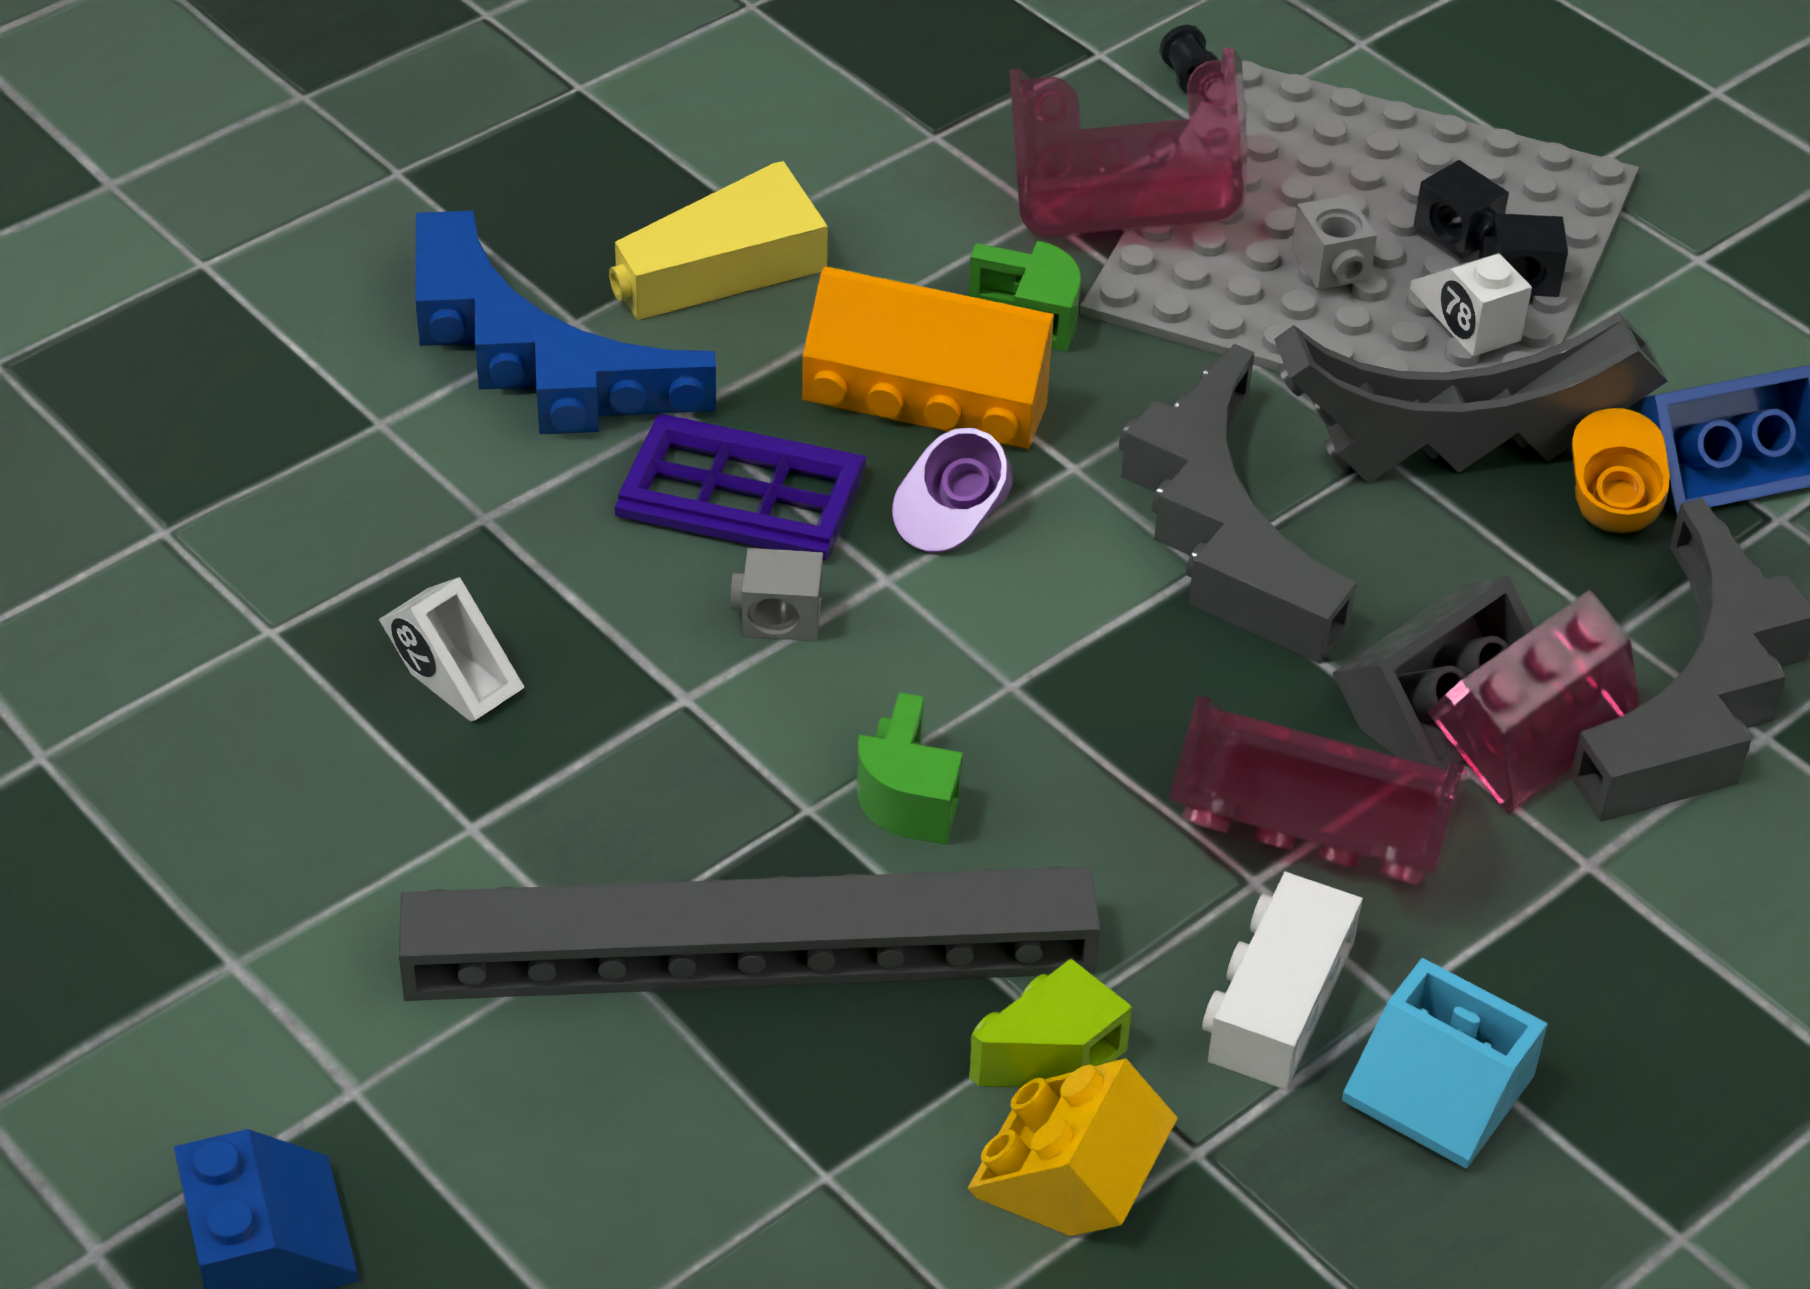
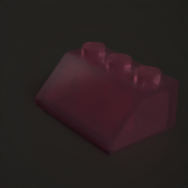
(1528, 704)

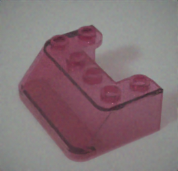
(1132, 173)
(1317, 793)

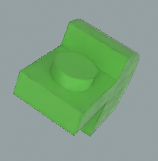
(1035, 281)
(906, 784)

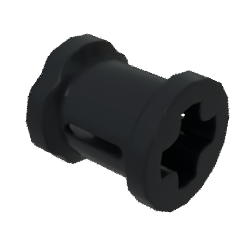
(1185, 51)

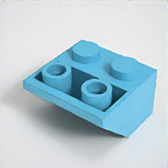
(1445, 1062)

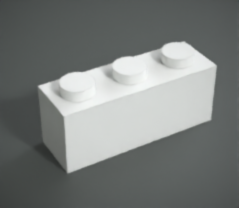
(1281, 979)

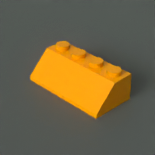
(927, 356)

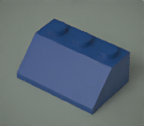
(1735, 437)

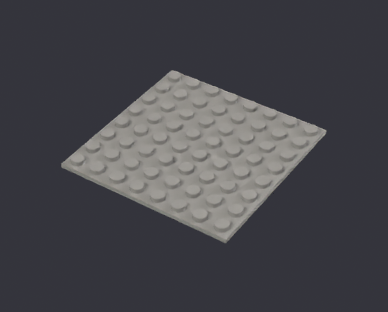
(1322, 142)

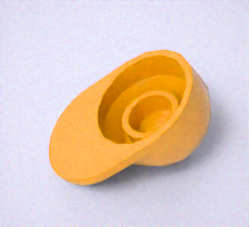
(1620, 470)

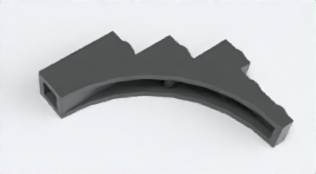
(1538, 400)
(1237, 557)
(1696, 729)

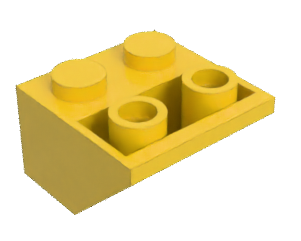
(1075, 1148)

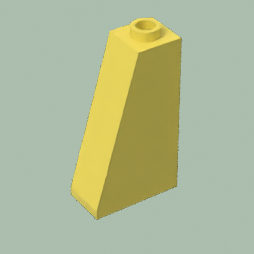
(722, 245)

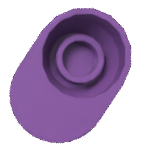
(952, 490)

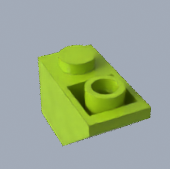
(1050, 1030)

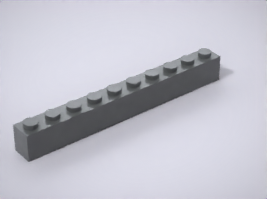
(746, 933)

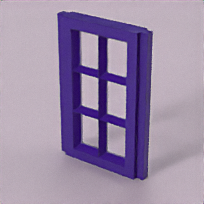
(734, 524)

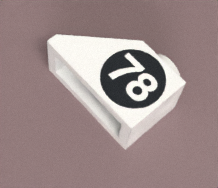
(1478, 302)
(452, 649)

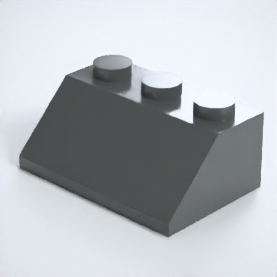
(1423, 660)

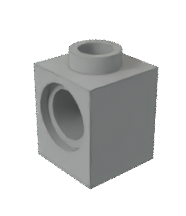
(1333, 242)
(779, 594)

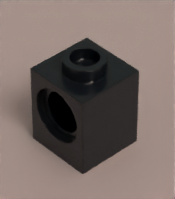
(1458, 207)
(1532, 247)

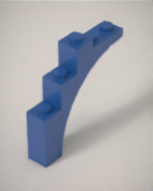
(522, 347)

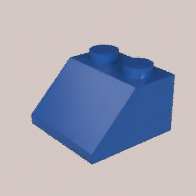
(264, 1214)

